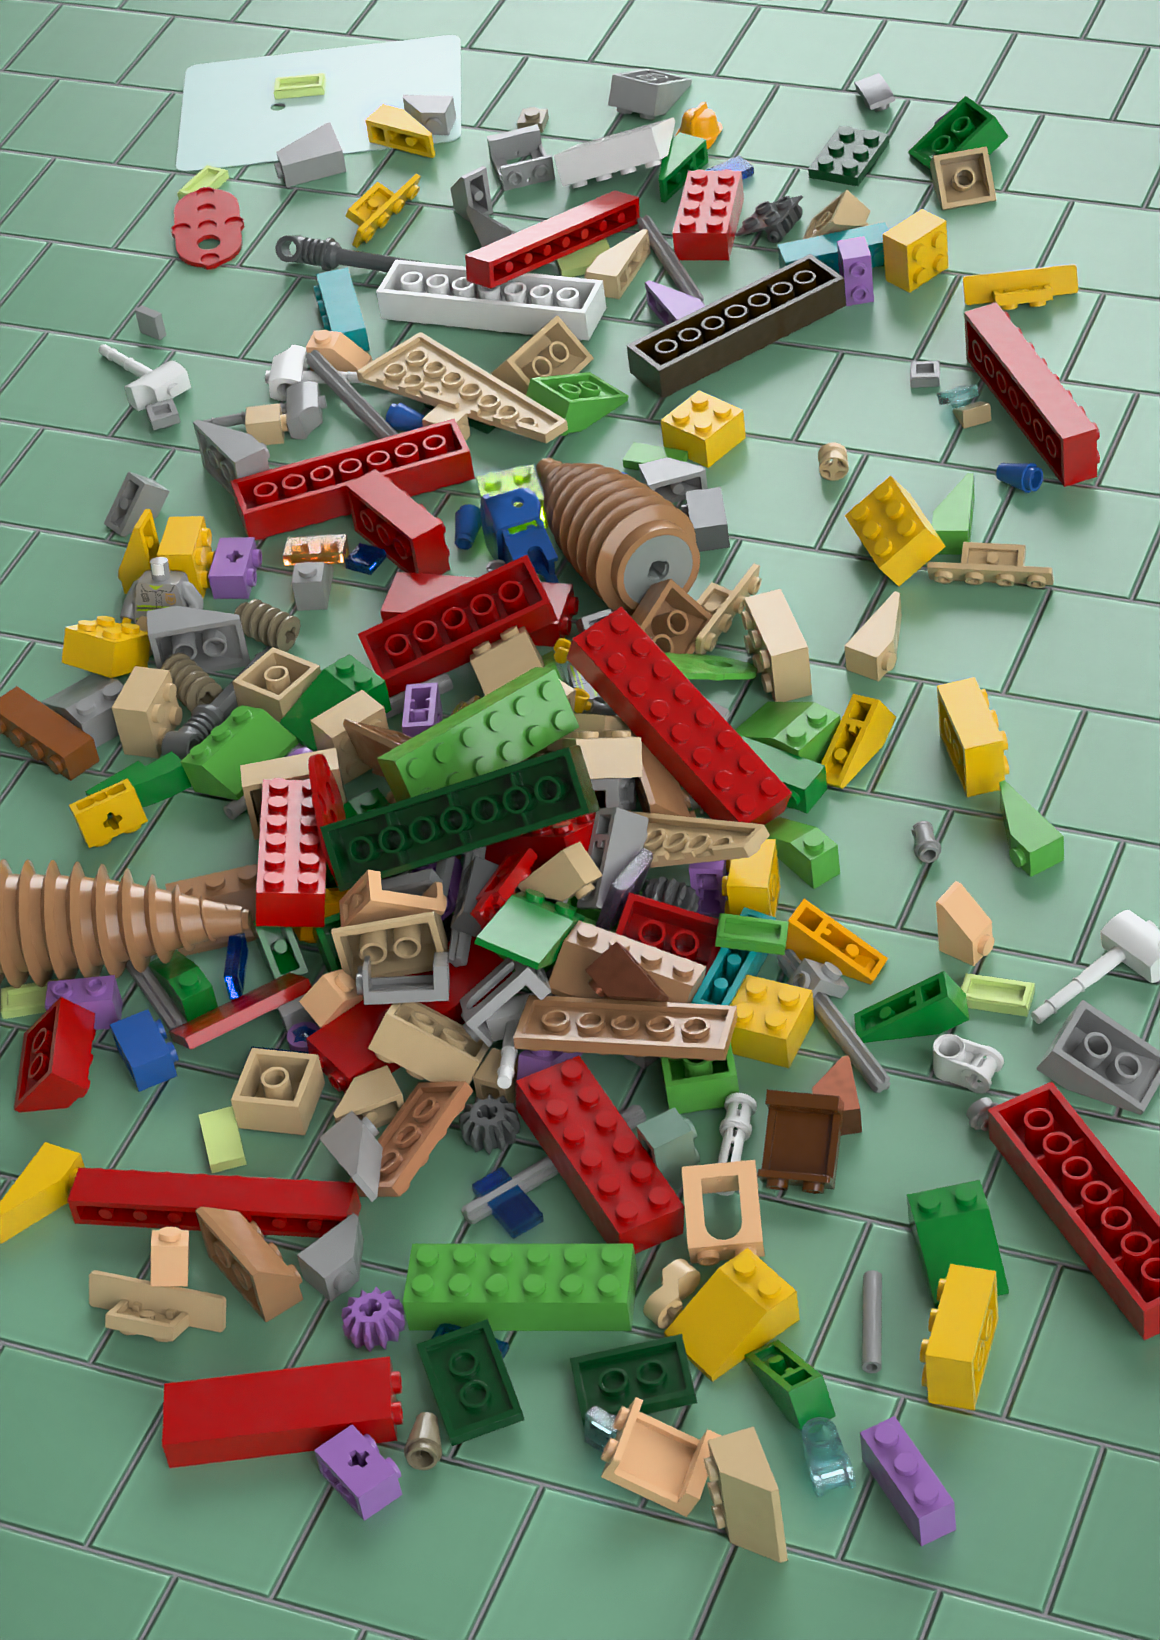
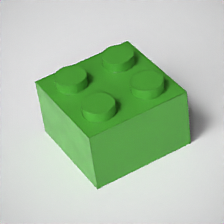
(699, 1083)

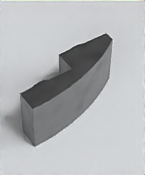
(875, 92)

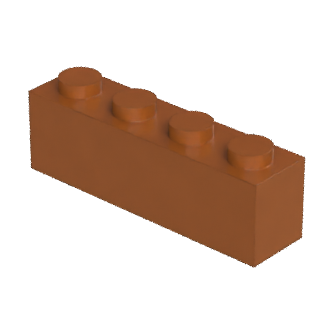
(46, 734)

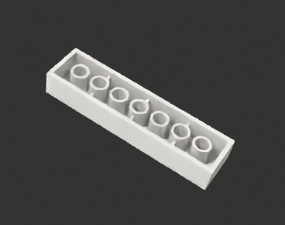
(523, 305)

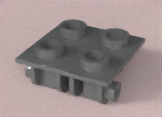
(774, 218)

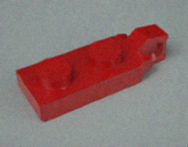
(502, 884)

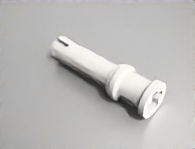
(740, 1120)

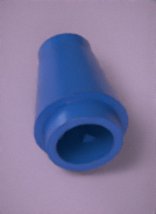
(403, 417)
(1022, 476)
(467, 525)

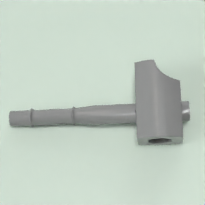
(302, 410)

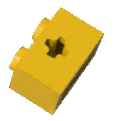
(92, 813)

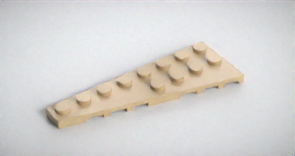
(437, 375)
(699, 840)

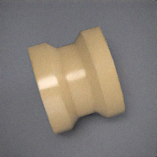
(838, 466)

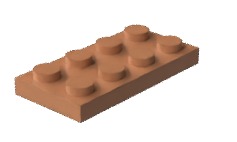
(416, 1132)

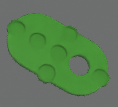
(712, 667)

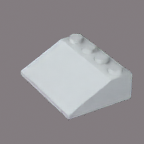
(615, 153)

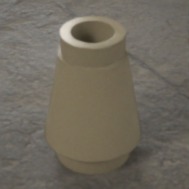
(424, 1443)

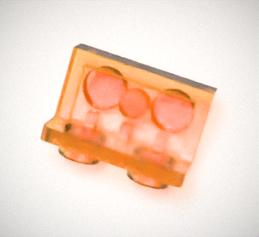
(323, 548)

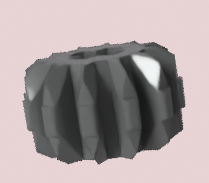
(672, 893)
(489, 1124)

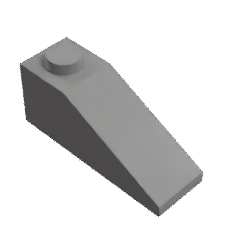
(613, 845)
(357, 1151)

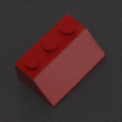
(670, 929)
(56, 1058)

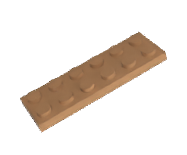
(626, 1027)

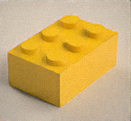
(894, 531)
(972, 736)
(960, 1336)

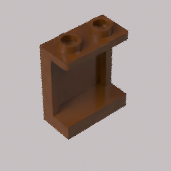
(801, 1141)

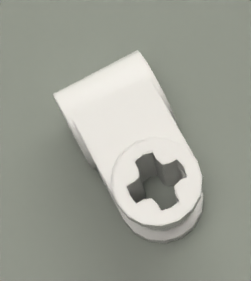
(964, 1062)

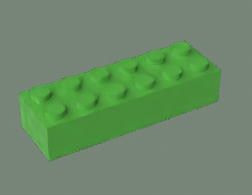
(482, 736)
(521, 1286)

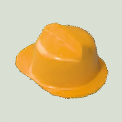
(701, 123)

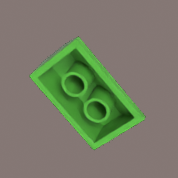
(242, 739)

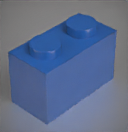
(144, 1049)

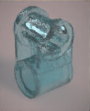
(826, 1462)

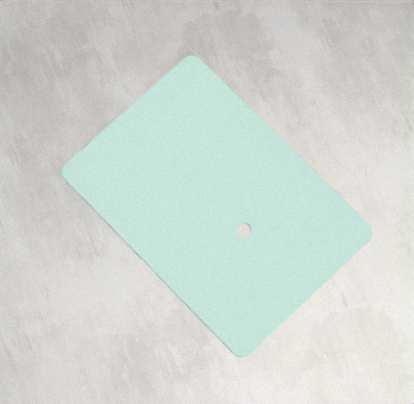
(230, 102)

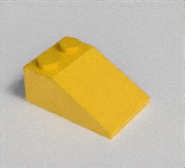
(735, 1314)

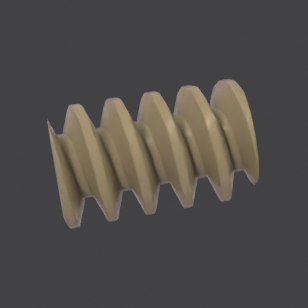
(268, 624)
(192, 683)

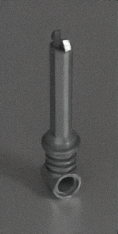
(330, 254)
(203, 720)

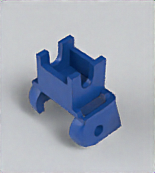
(500, 514)

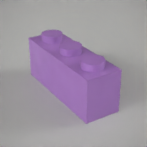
(908, 1481)

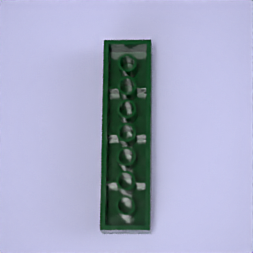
(461, 817)

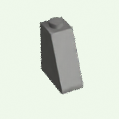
(311, 157)

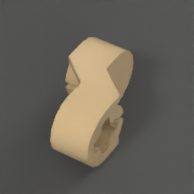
(678, 1282)

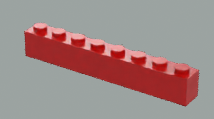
(552, 239)
(171, 1199)

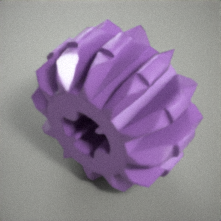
(373, 1319)

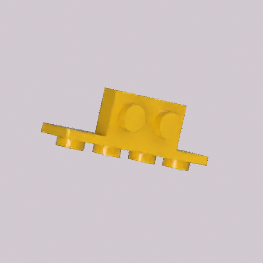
(377, 206)
(1021, 286)

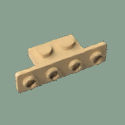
(991, 563)
(723, 606)
(154, 1310)

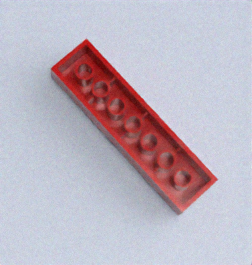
(1032, 394)
(317, 490)
(676, 722)
(1085, 1198)

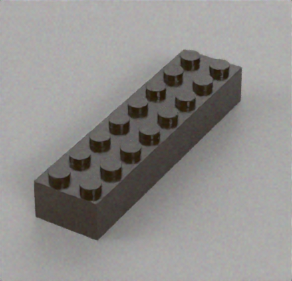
(736, 325)

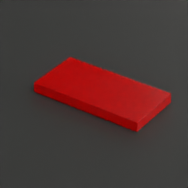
(240, 1010)

